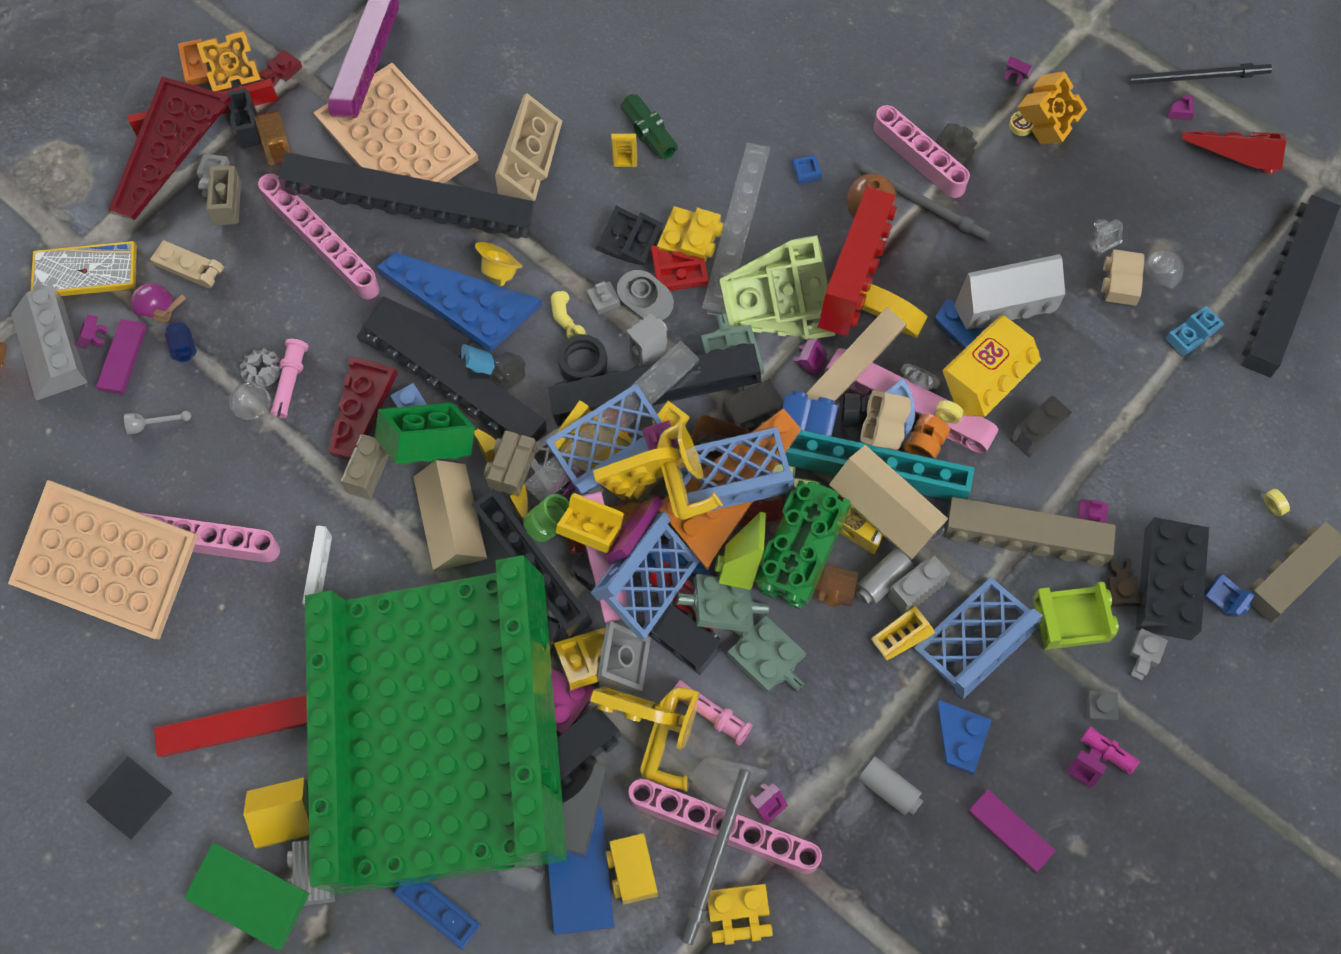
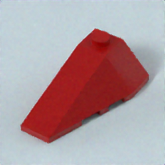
(1258, 150)

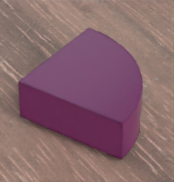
(1182, 109)

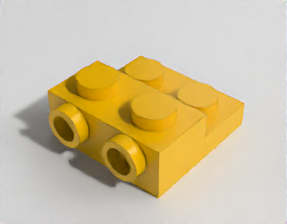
(691, 232)

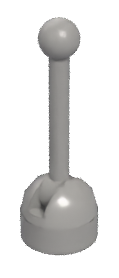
(135, 422)

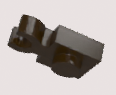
(1121, 586)

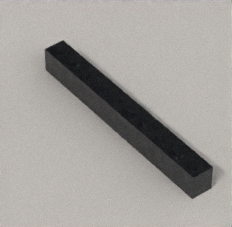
(406, 195)

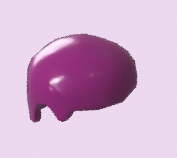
(149, 298)

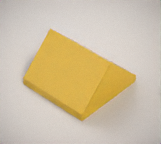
(277, 813)

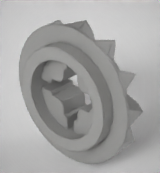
(266, 375)
(920, 376)

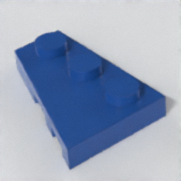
(953, 327)

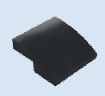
(629, 236)
(129, 797)

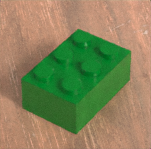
(424, 433)

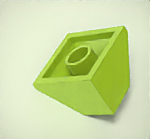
(743, 555)

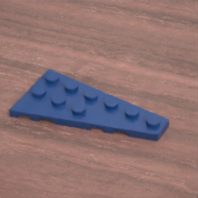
(467, 303)

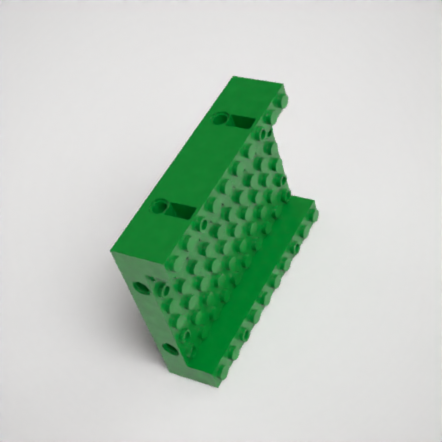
(432, 732)

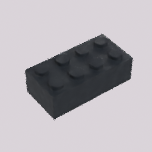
(1172, 578)

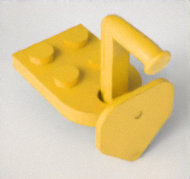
(661, 462)
(664, 718)

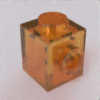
(837, 586)

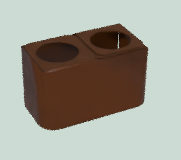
(716, 428)

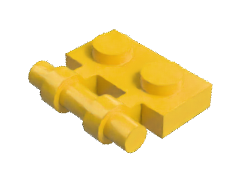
(739, 904)

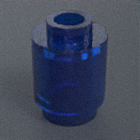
(180, 342)

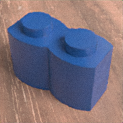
(811, 414)

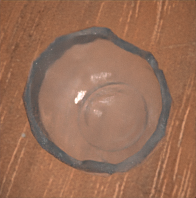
(1164, 268)
(250, 402)

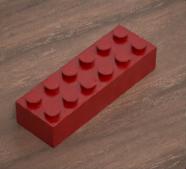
(857, 262)

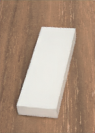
(318, 561)

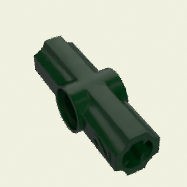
(649, 126)

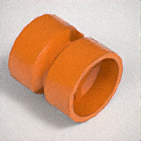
(928, 436)

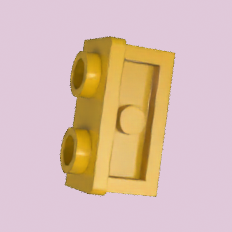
(590, 523)

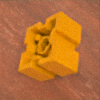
(228, 60)
(1052, 108)

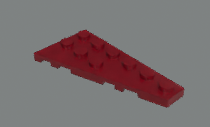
(169, 132)

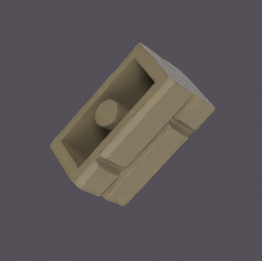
(223, 195)
(511, 463)
(364, 468)

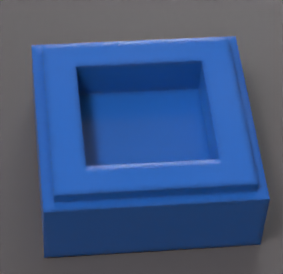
(806, 169)

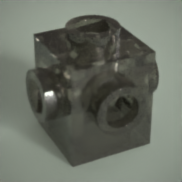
(957, 141)

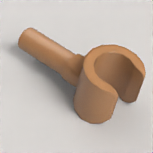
(164, 316)

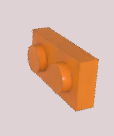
(193, 68)

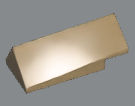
(528, 150)
(887, 502)
(448, 516)

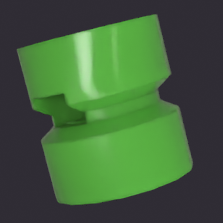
(544, 517)

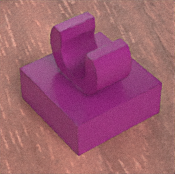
(1018, 68)
(88, 332)
(811, 356)
(653, 433)
(1092, 510)
(1087, 767)
(768, 803)

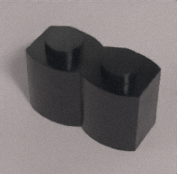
(243, 118)

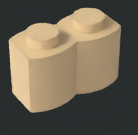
(1123, 277)
(885, 420)

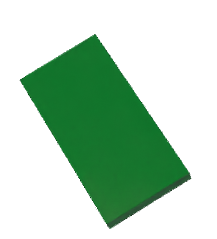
(247, 896)

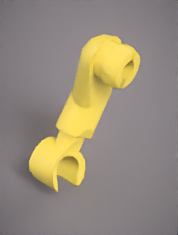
(558, 302)

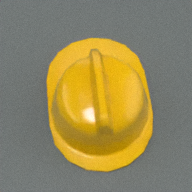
(497, 263)

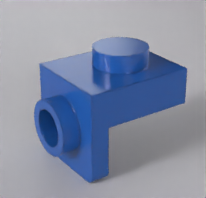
(1228, 596)

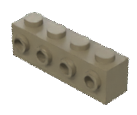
(1297, 572)

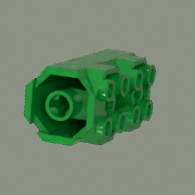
(802, 543)

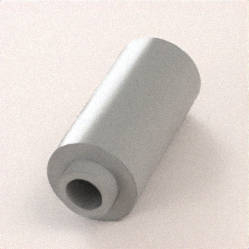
(883, 576)
(891, 787)

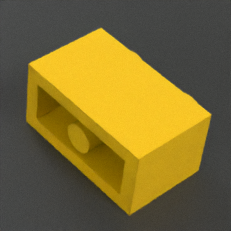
(633, 869)

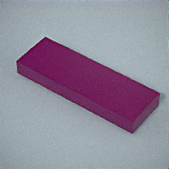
(121, 357)
(633, 530)
(1011, 831)

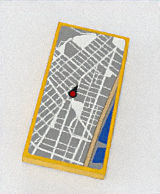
(86, 268)

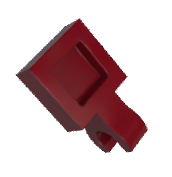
(281, 67)

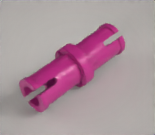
(1110, 750)

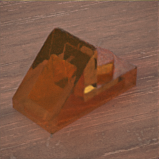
(273, 137)

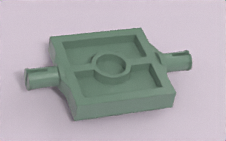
(728, 337)
(721, 605)
(767, 656)

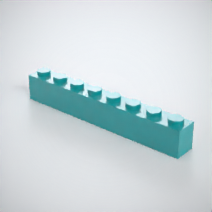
(924, 474)

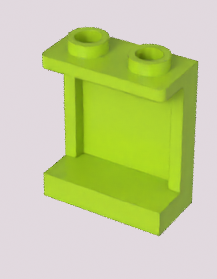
(1075, 616)

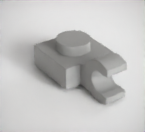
(208, 161)
(1148, 651)

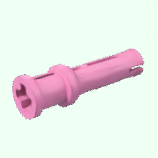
(290, 366)
(721, 718)

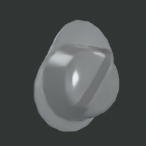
(645, 294)

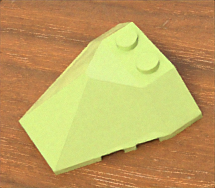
(780, 291)

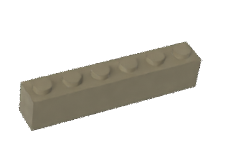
(1030, 531)

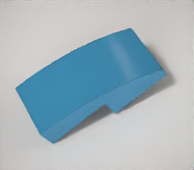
(1194, 331)
(477, 359)

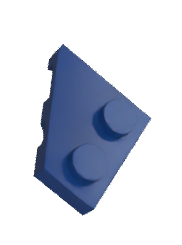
(962, 736)

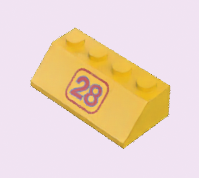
(991, 367)

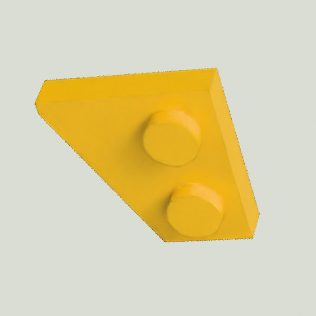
(581, 657)

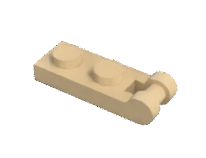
(186, 264)

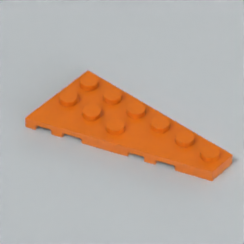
(709, 531)

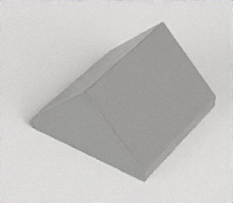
(623, 659)

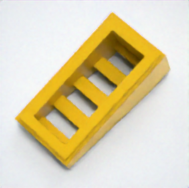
(624, 150)
(905, 621)

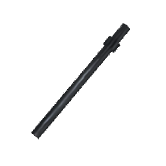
(1245, 70)

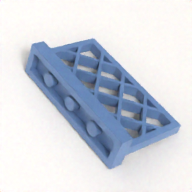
(587, 481)
(744, 489)
(622, 571)
(995, 653)

